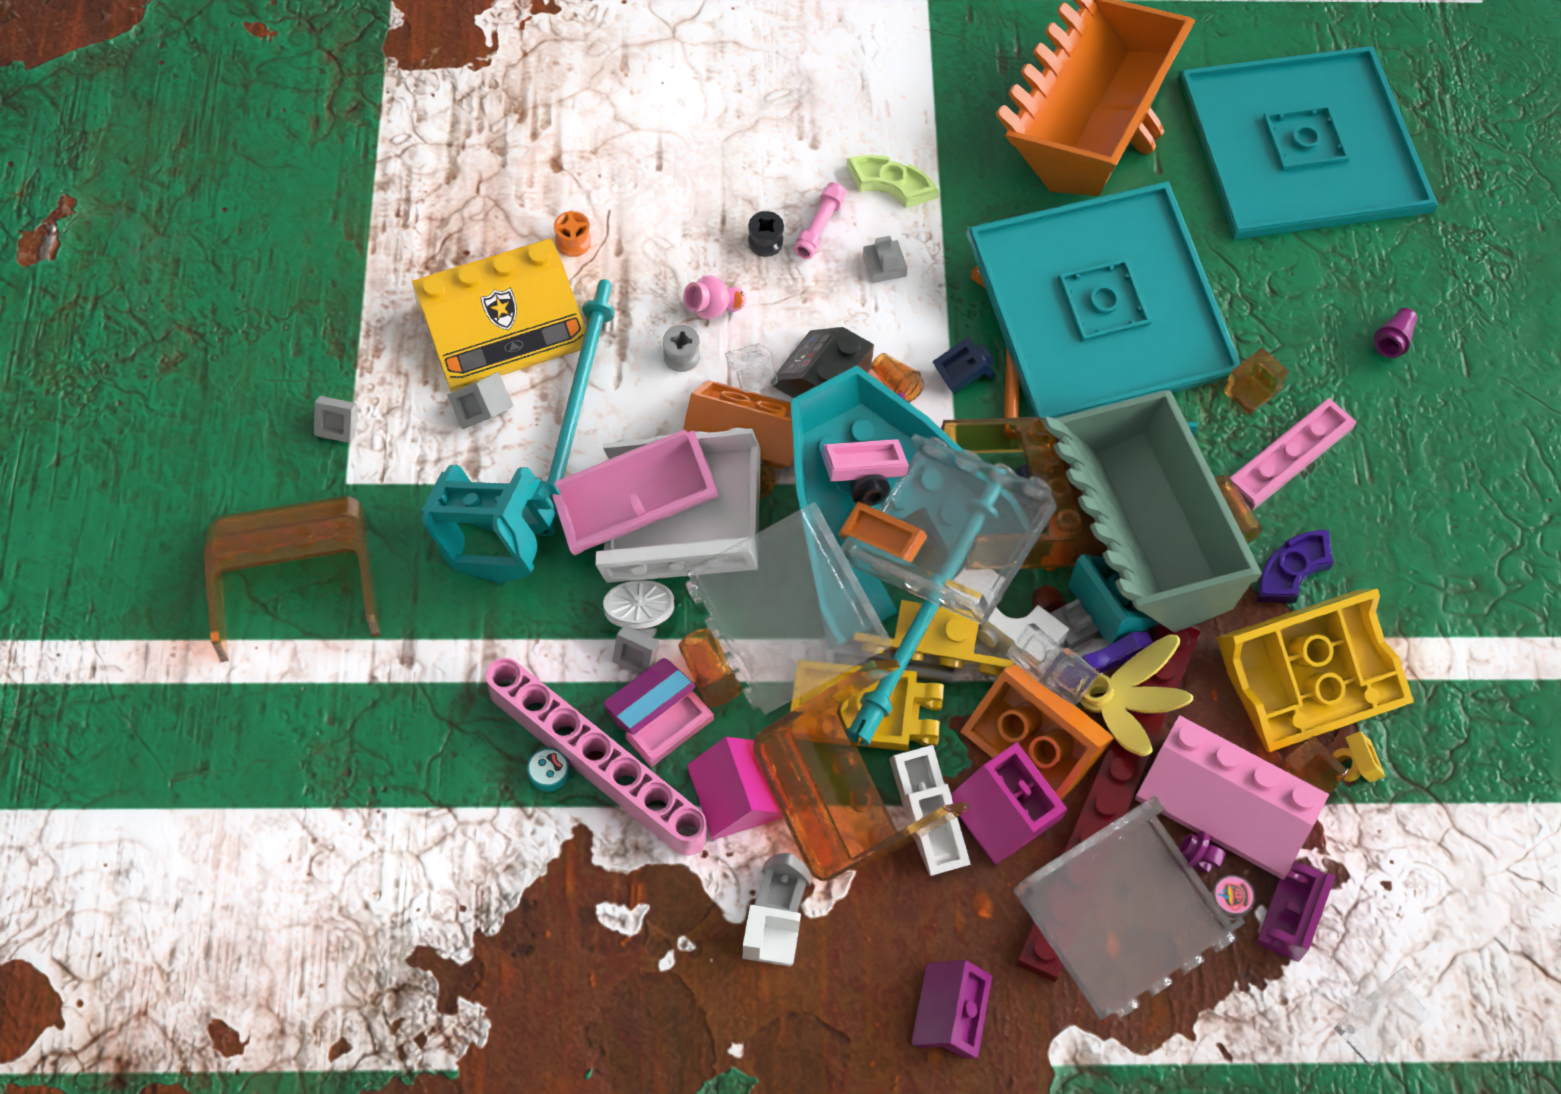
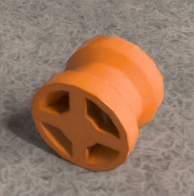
(572, 233)

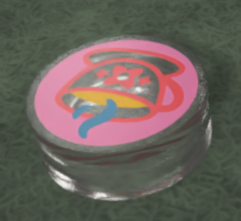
(1234, 896)

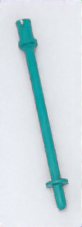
(597, 312)
(877, 702)

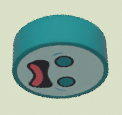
(548, 769)

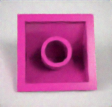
(732, 788)

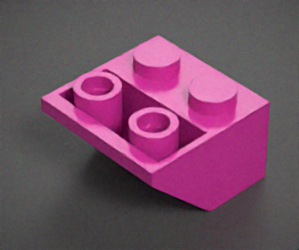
(1008, 804)

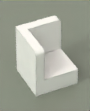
(771, 935)

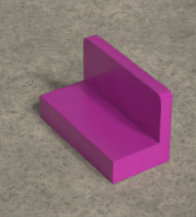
(952, 1007)

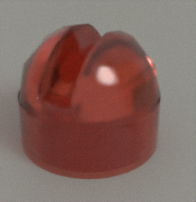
(1048, 598)

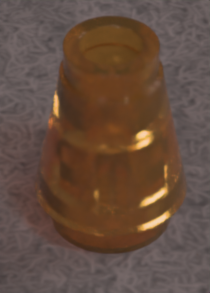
(898, 376)

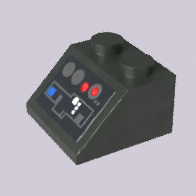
(822, 357)

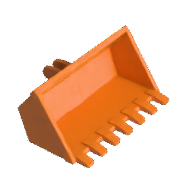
(1093, 92)

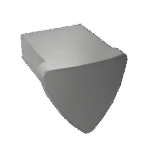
(783, 882)

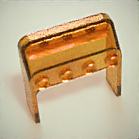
(1069, 527)
(284, 536)
(827, 788)

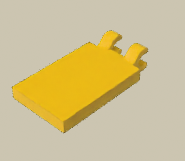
(902, 723)

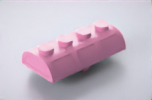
(633, 490)

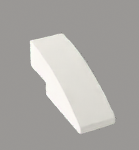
(921, 793)

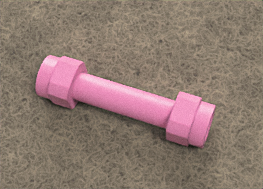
(809, 241)

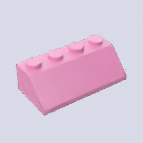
(1233, 797)

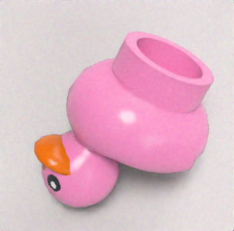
(711, 298)

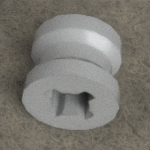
(688, 354)

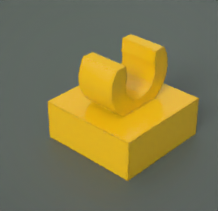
(1363, 758)

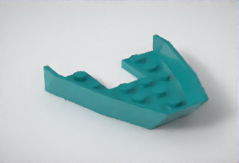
(850, 411)

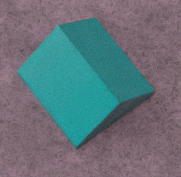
(1110, 611)

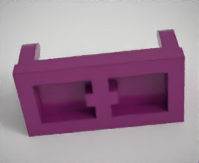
(1295, 911)

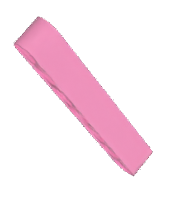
(602, 772)

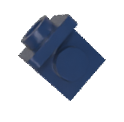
(964, 364)

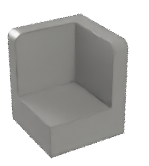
(480, 400)

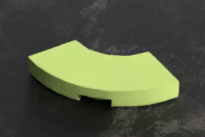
(887, 176)

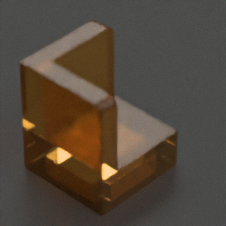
(1256, 381)
(1315, 766)

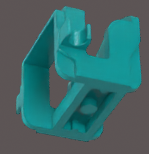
(508, 509)

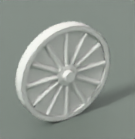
(638, 604)

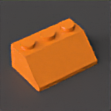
(724, 407)
(1048, 728)

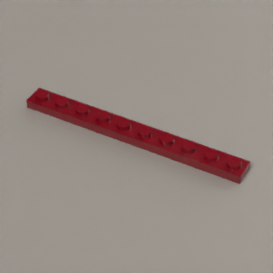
(1113, 790)

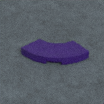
(1292, 564)
(1118, 652)

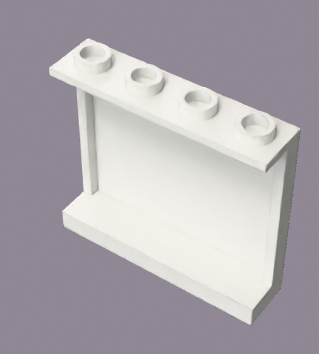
(697, 533)

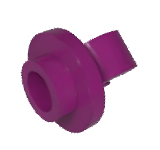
(1201, 853)

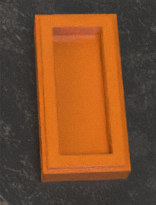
(883, 532)

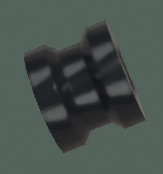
(765, 242)

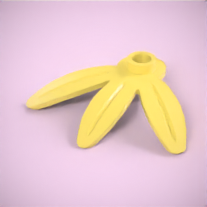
(1123, 696)

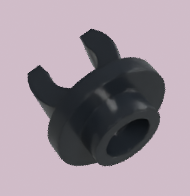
(869, 489)

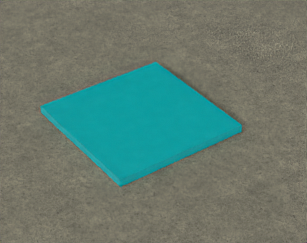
(1305, 142)
(1103, 301)

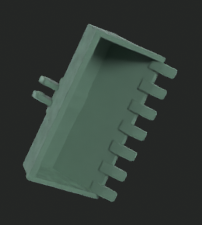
(1156, 509)

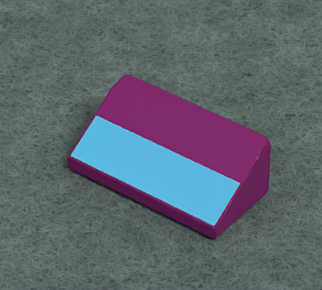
(648, 696)

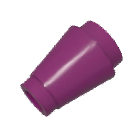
(1396, 334)

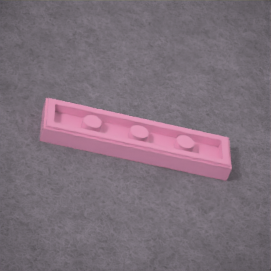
(1292, 453)

